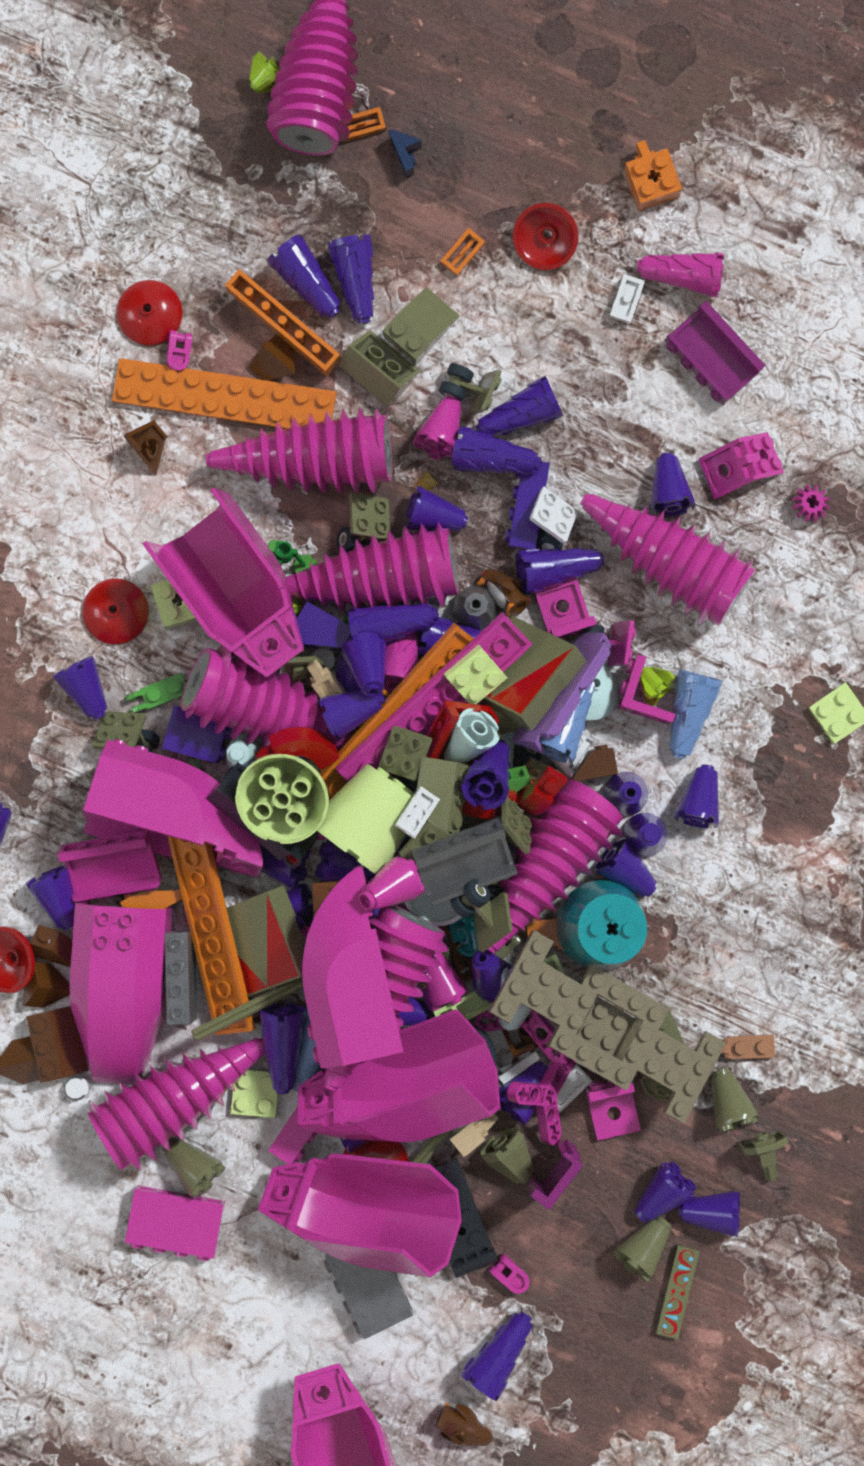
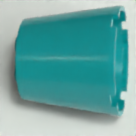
(584, 923)

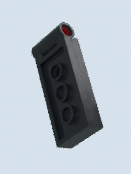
(224, 797)
(473, 1247)

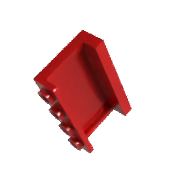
(444, 724)

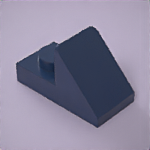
(402, 146)

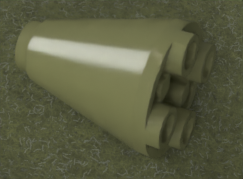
(731, 1102)
(193, 1166)
(644, 1248)

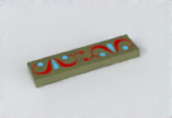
(677, 1291)

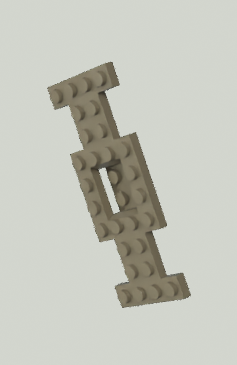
(604, 1035)

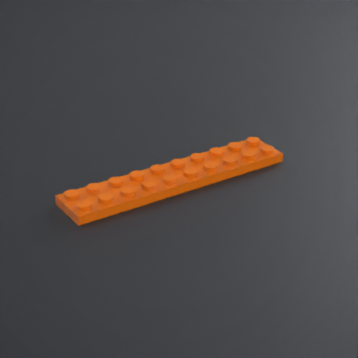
(219, 395)
(434, 660)
(210, 931)

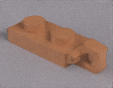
(749, 1046)

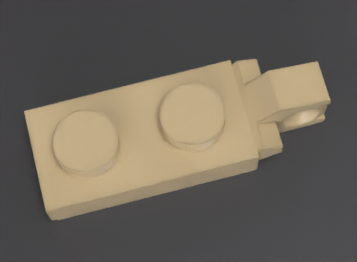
(324, 680)

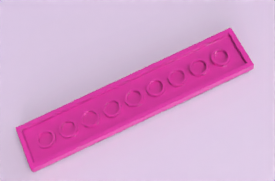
(499, 640)

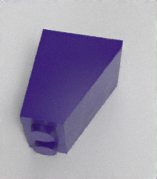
(322, 629)
(188, 739)

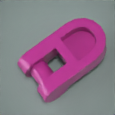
(178, 358)
(516, 1280)

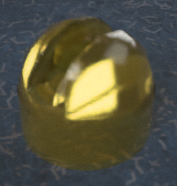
(427, 481)

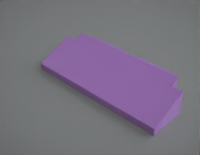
(595, 649)

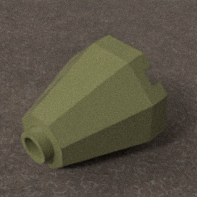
(509, 1155)

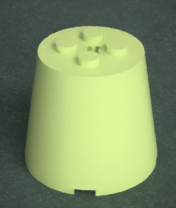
(364, 817)

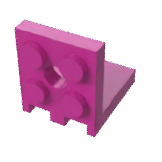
(747, 461)
(569, 622)
(628, 688)
(601, 1098)

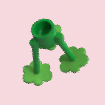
(284, 554)

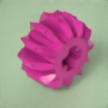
(803, 505)

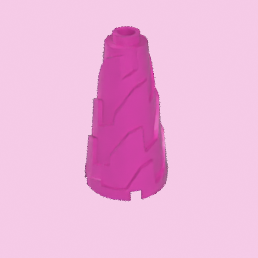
(687, 271)
(400, 660)

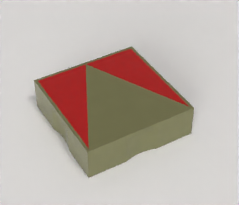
(535, 677)
(267, 940)

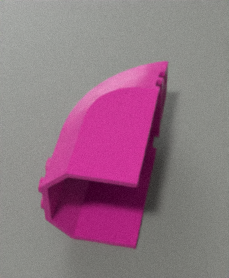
(233, 586)
(169, 798)
(347, 981)
(119, 987)
(409, 1096)
(368, 1211)
(335, 1423)

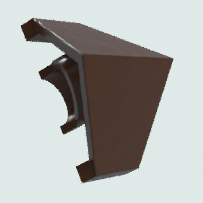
(274, 359)
(148, 443)
(45, 986)
(520, 1041)
(19, 1061)

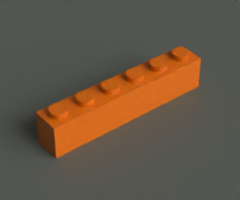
(283, 322)

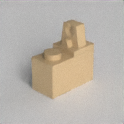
(471, 1135)

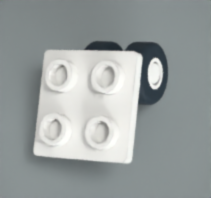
(554, 518)

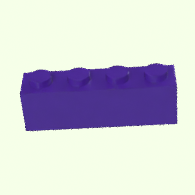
(524, 531)

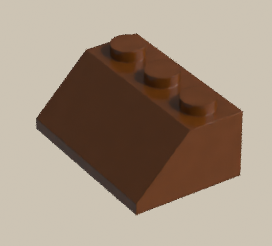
(56, 1044)

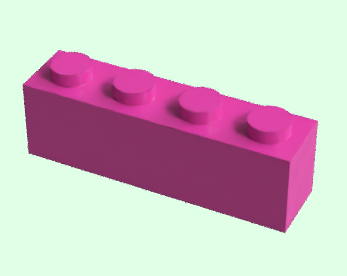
(291, 1140)

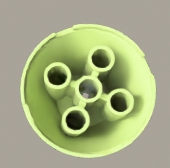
(282, 798)

